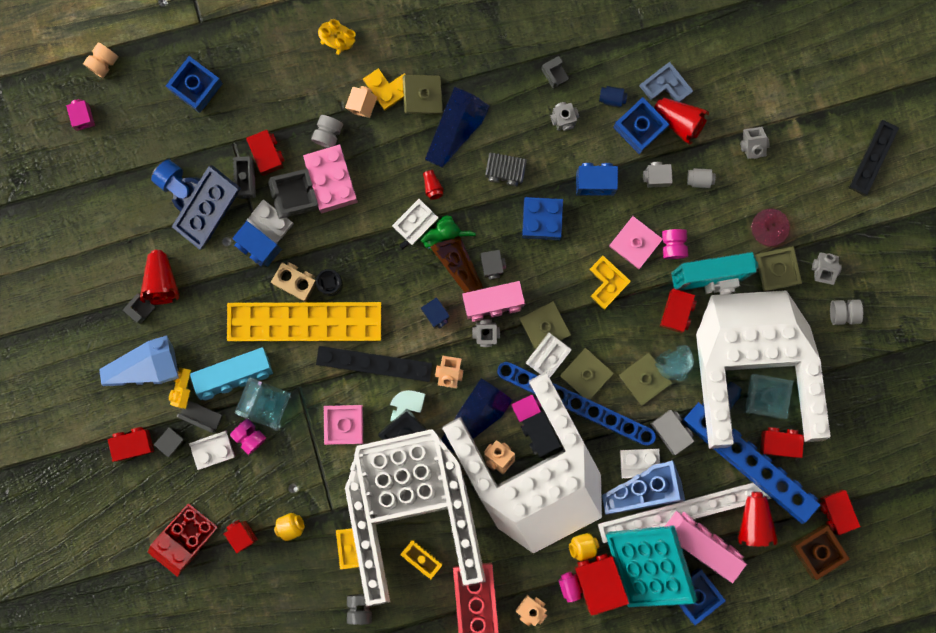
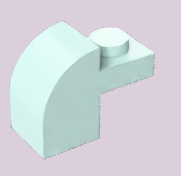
(407, 400)

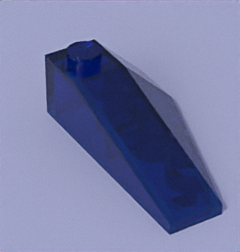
(460, 119)
(481, 410)

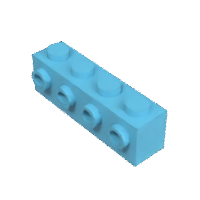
(231, 374)

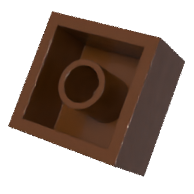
(820, 552)

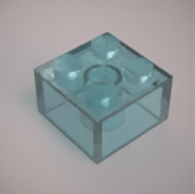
(768, 396)
(262, 403)

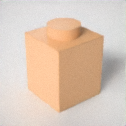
(361, 101)

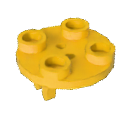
(336, 36)

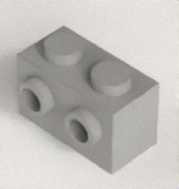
(672, 431)

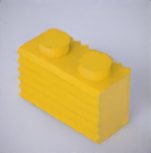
(421, 559)

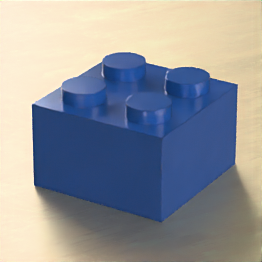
(194, 84)
(641, 125)
(597, 179)
(542, 218)
(260, 247)
(707, 598)

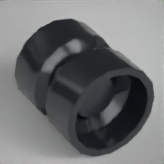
(329, 282)

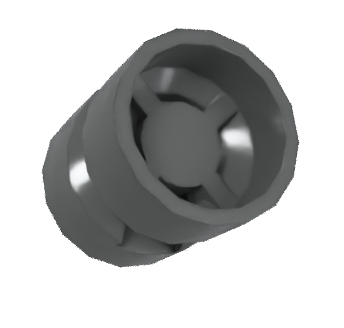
(358, 616)

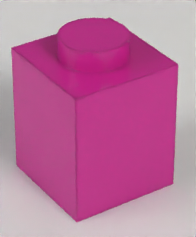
(80, 114)
(526, 407)

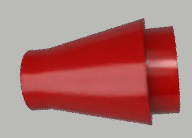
(432, 185)

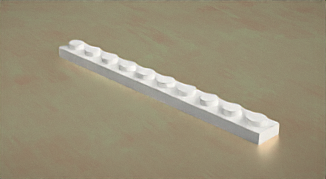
(694, 507)

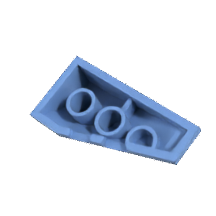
(147, 363)
(651, 488)

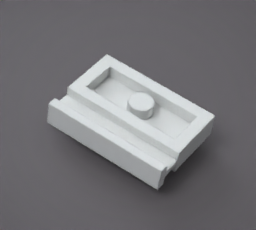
(267, 221)
(415, 222)
(723, 287)
(548, 355)
(212, 450)
(637, 461)

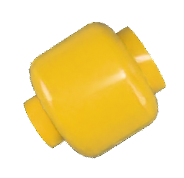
(289, 526)
(583, 547)

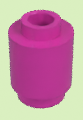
(570, 587)

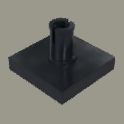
(403, 425)

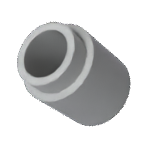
(700, 178)

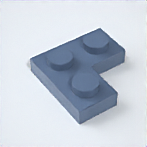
(666, 79)

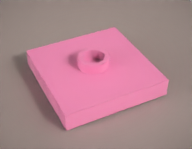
(635, 242)
(343, 424)

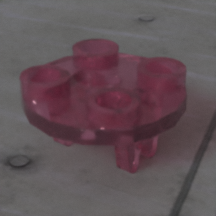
(775, 234)

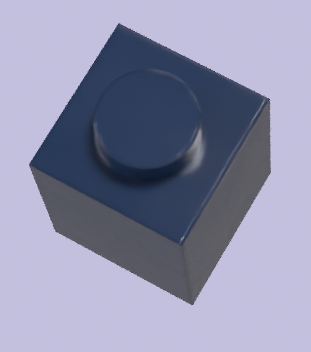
(435, 313)

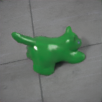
(445, 230)

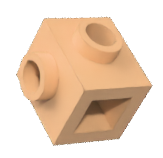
(449, 372)
(499, 457)
(526, 605)

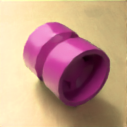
(675, 244)
(248, 436)

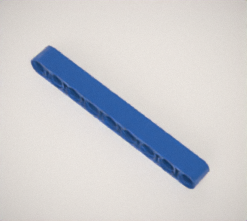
(603, 412)

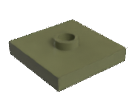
(422, 94)
(778, 269)
(542, 321)
(586, 374)
(644, 379)

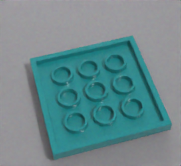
(651, 566)

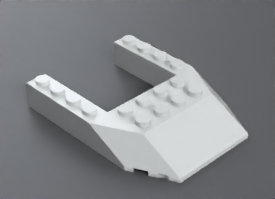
(752, 334)
(401, 481)
(546, 498)

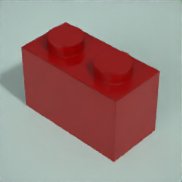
(265, 153)
(678, 310)
(781, 443)
(130, 445)
(839, 512)
(240, 535)

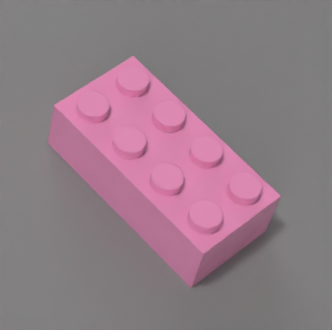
(707, 548)

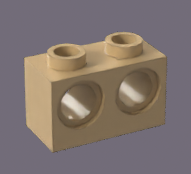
(292, 285)

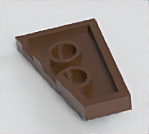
(458, 263)

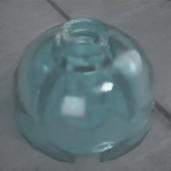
(675, 364)

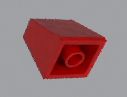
(601, 584)

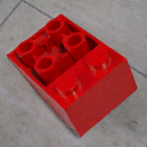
(182, 539)

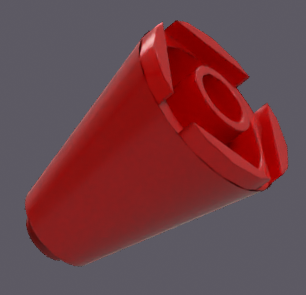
(683, 119)
(158, 280)
(757, 522)

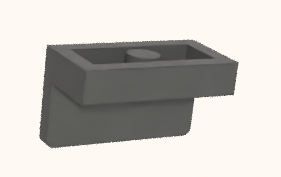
(200, 416)

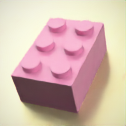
(330, 179)
(493, 301)

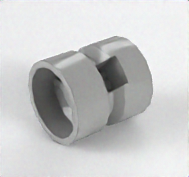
(327, 131)
(846, 312)

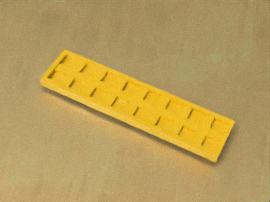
(304, 321)

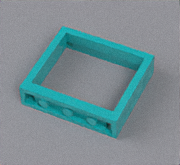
(703, 272)

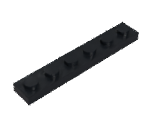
(374, 364)

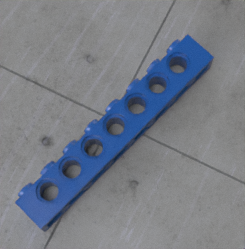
(754, 473)

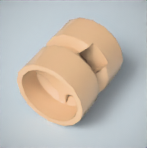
(100, 60)

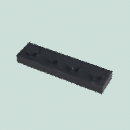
(873, 157)

